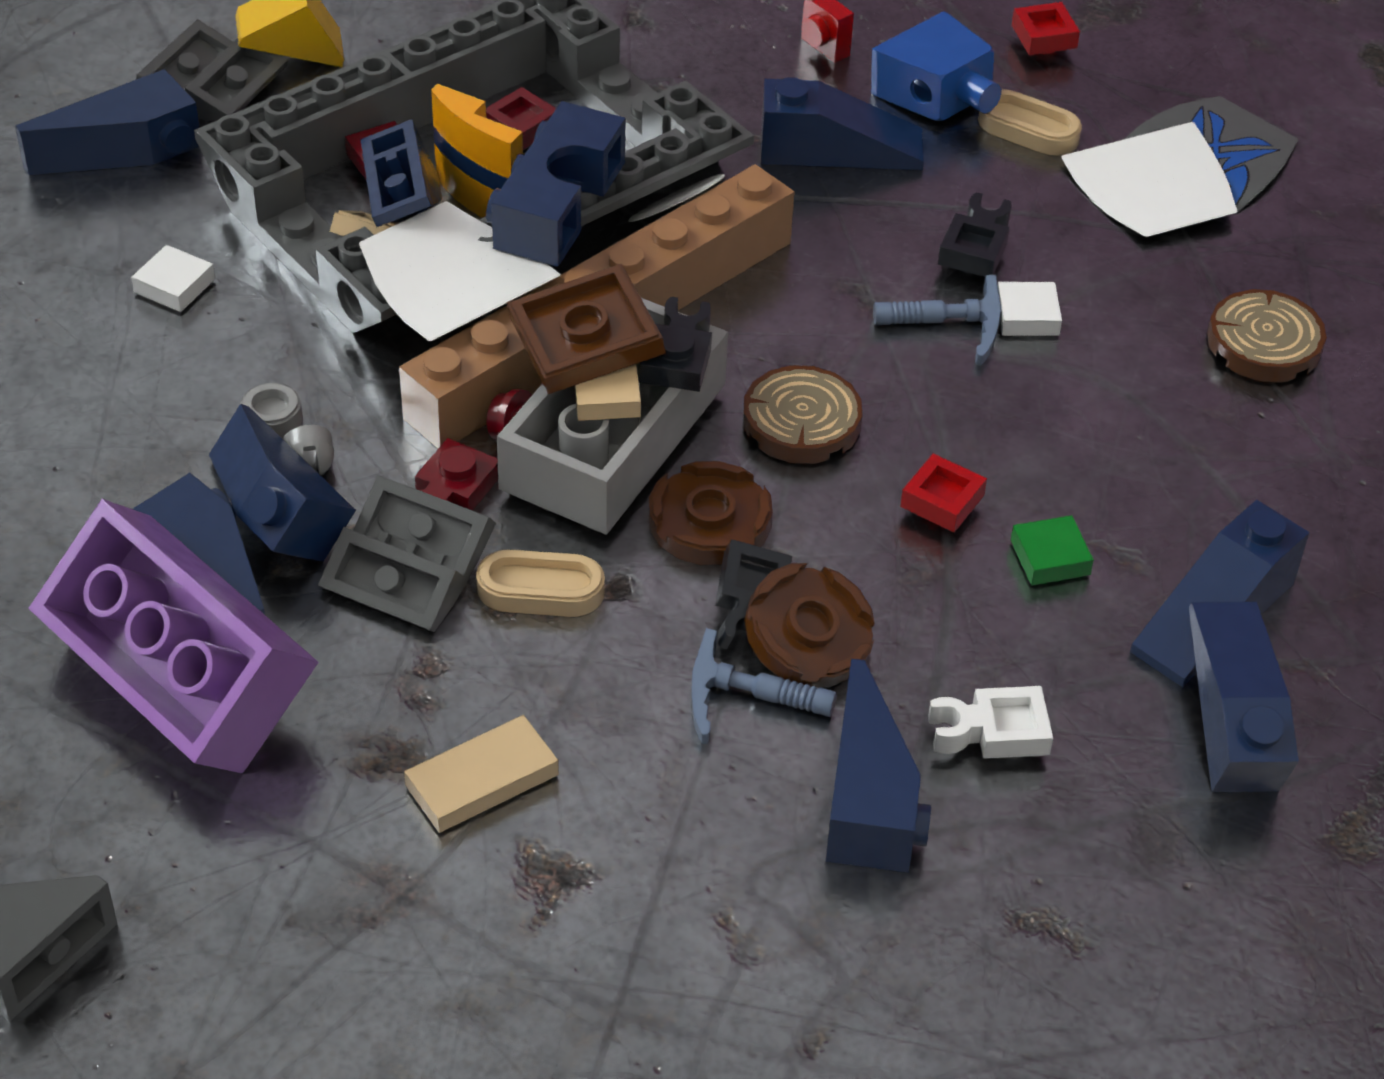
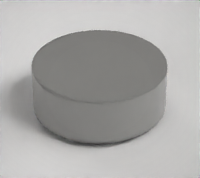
(276, 405)

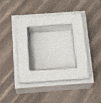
(173, 278)
(1029, 309)

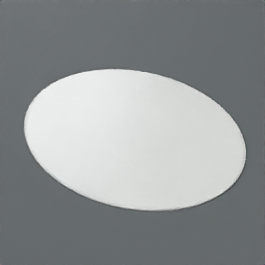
(676, 197)

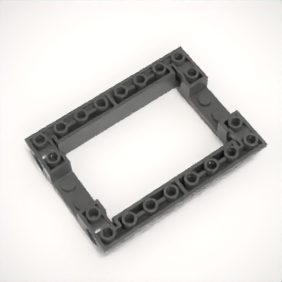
(277, 143)

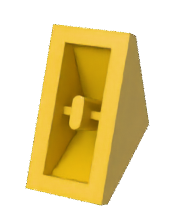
(290, 29)

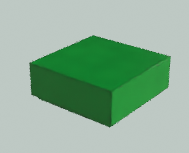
(1051, 550)

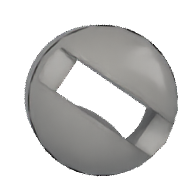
(313, 444)

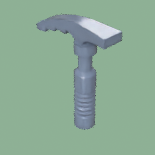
(936, 311)
(763, 686)

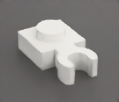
(1000, 719)

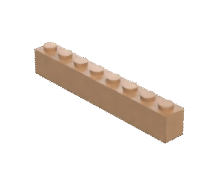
(676, 256)

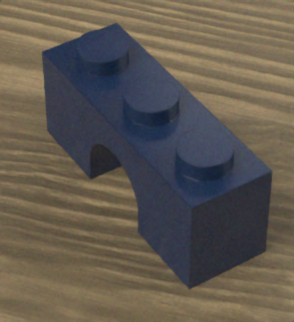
(541, 200)

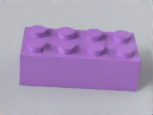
(172, 637)

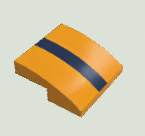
(470, 150)

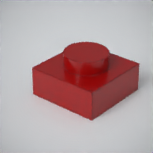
(828, 28)
(1045, 28)
(943, 492)

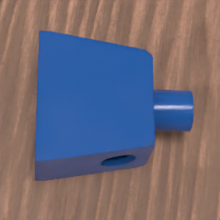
(936, 69)

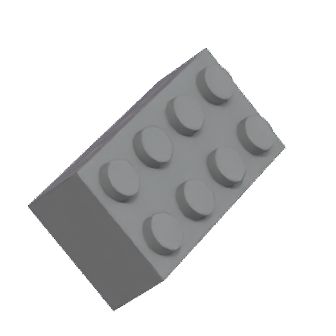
(600, 466)

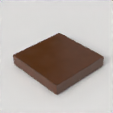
(585, 328)

